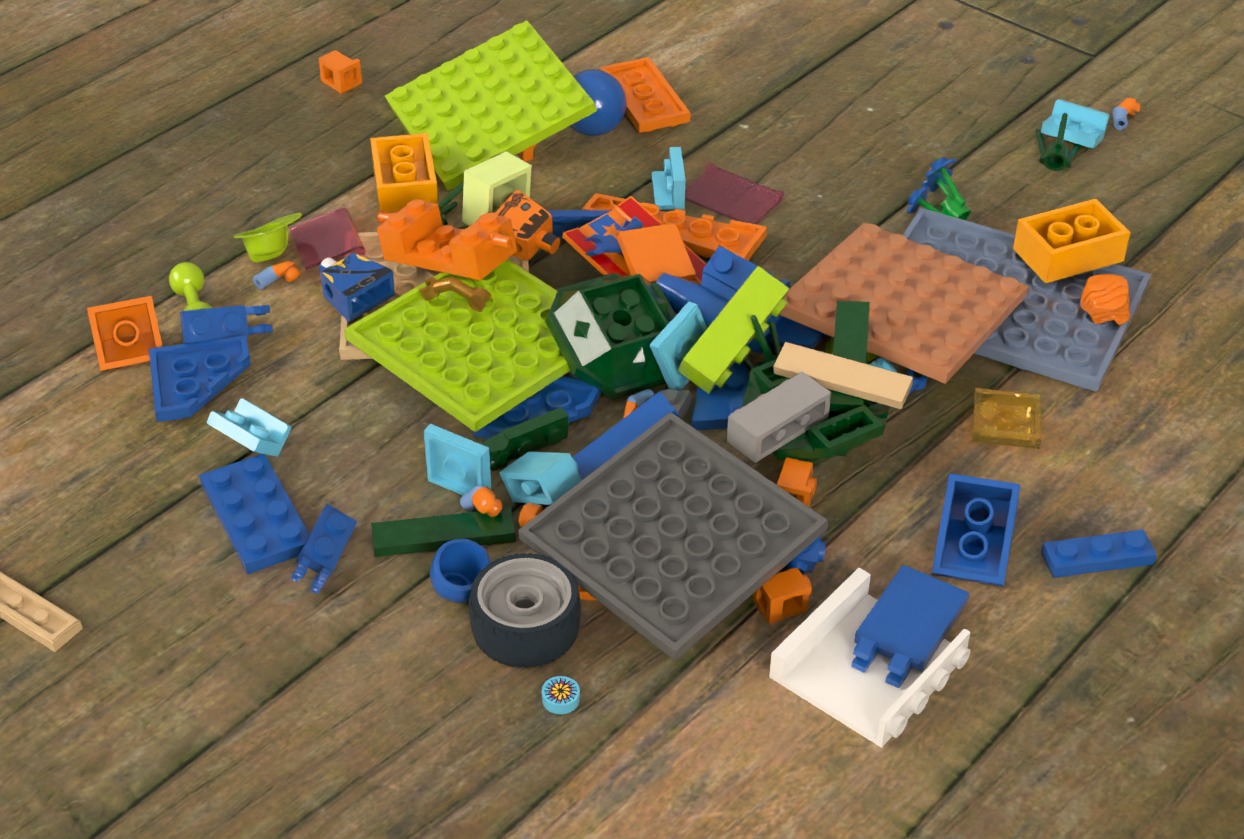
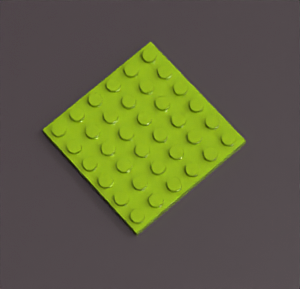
(491, 102)
(467, 358)

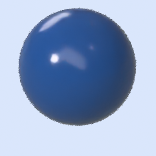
(608, 99)

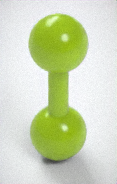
(187, 281)

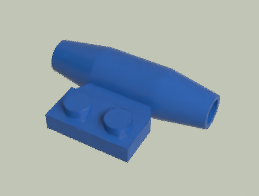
(719, 283)

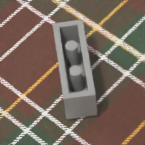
(778, 416)

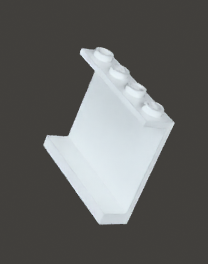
(819, 659)

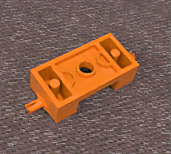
(420, 240)

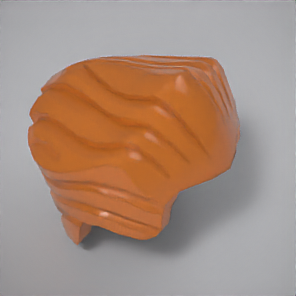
(1106, 298)

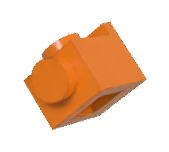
(340, 71)
(798, 480)
(783, 596)

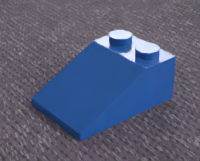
(976, 529)

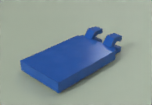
(908, 623)

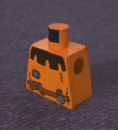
(530, 225)

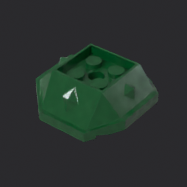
(608, 331)
(832, 436)

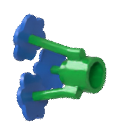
(939, 178)

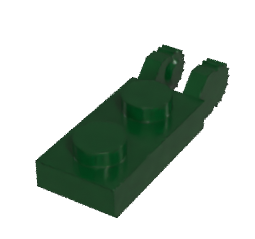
(527, 437)

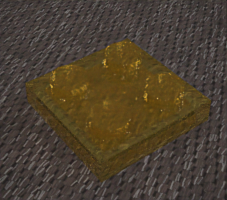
(1007, 418)

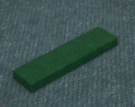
(850, 343)
(432, 532)

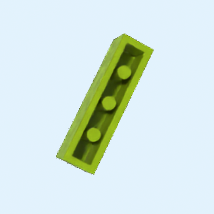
(732, 331)

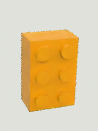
(403, 171)
(1071, 240)

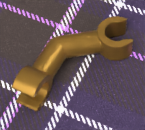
(476, 297)

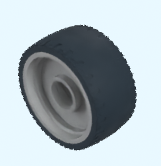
(524, 610)

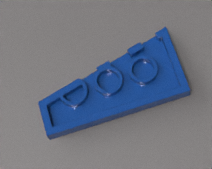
(713, 409)

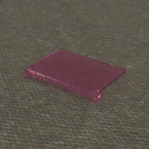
(732, 195)
(327, 237)

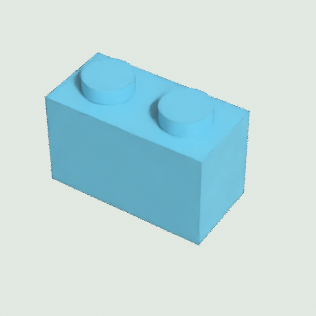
(540, 477)

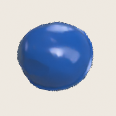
(456, 568)

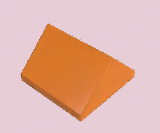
(124, 332)

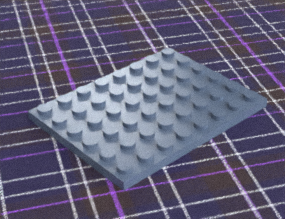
(1049, 327)

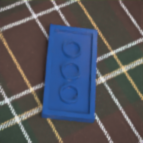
(255, 512)

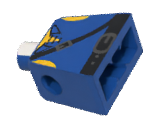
(355, 284)

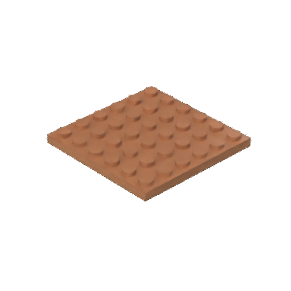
(924, 304)

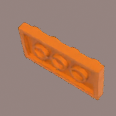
(649, 96)

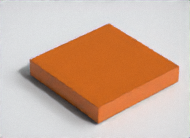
(655, 252)

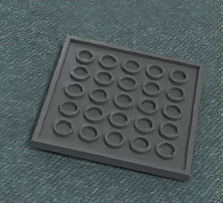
(673, 533)

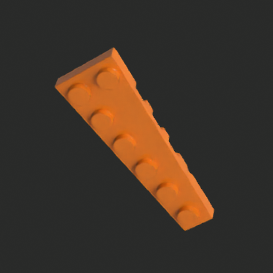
(699, 234)

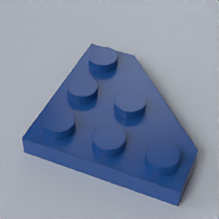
(194, 373)
(570, 394)

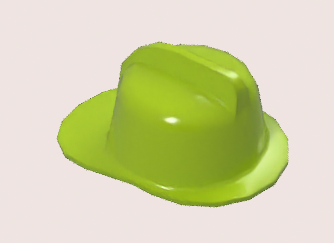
(268, 240)

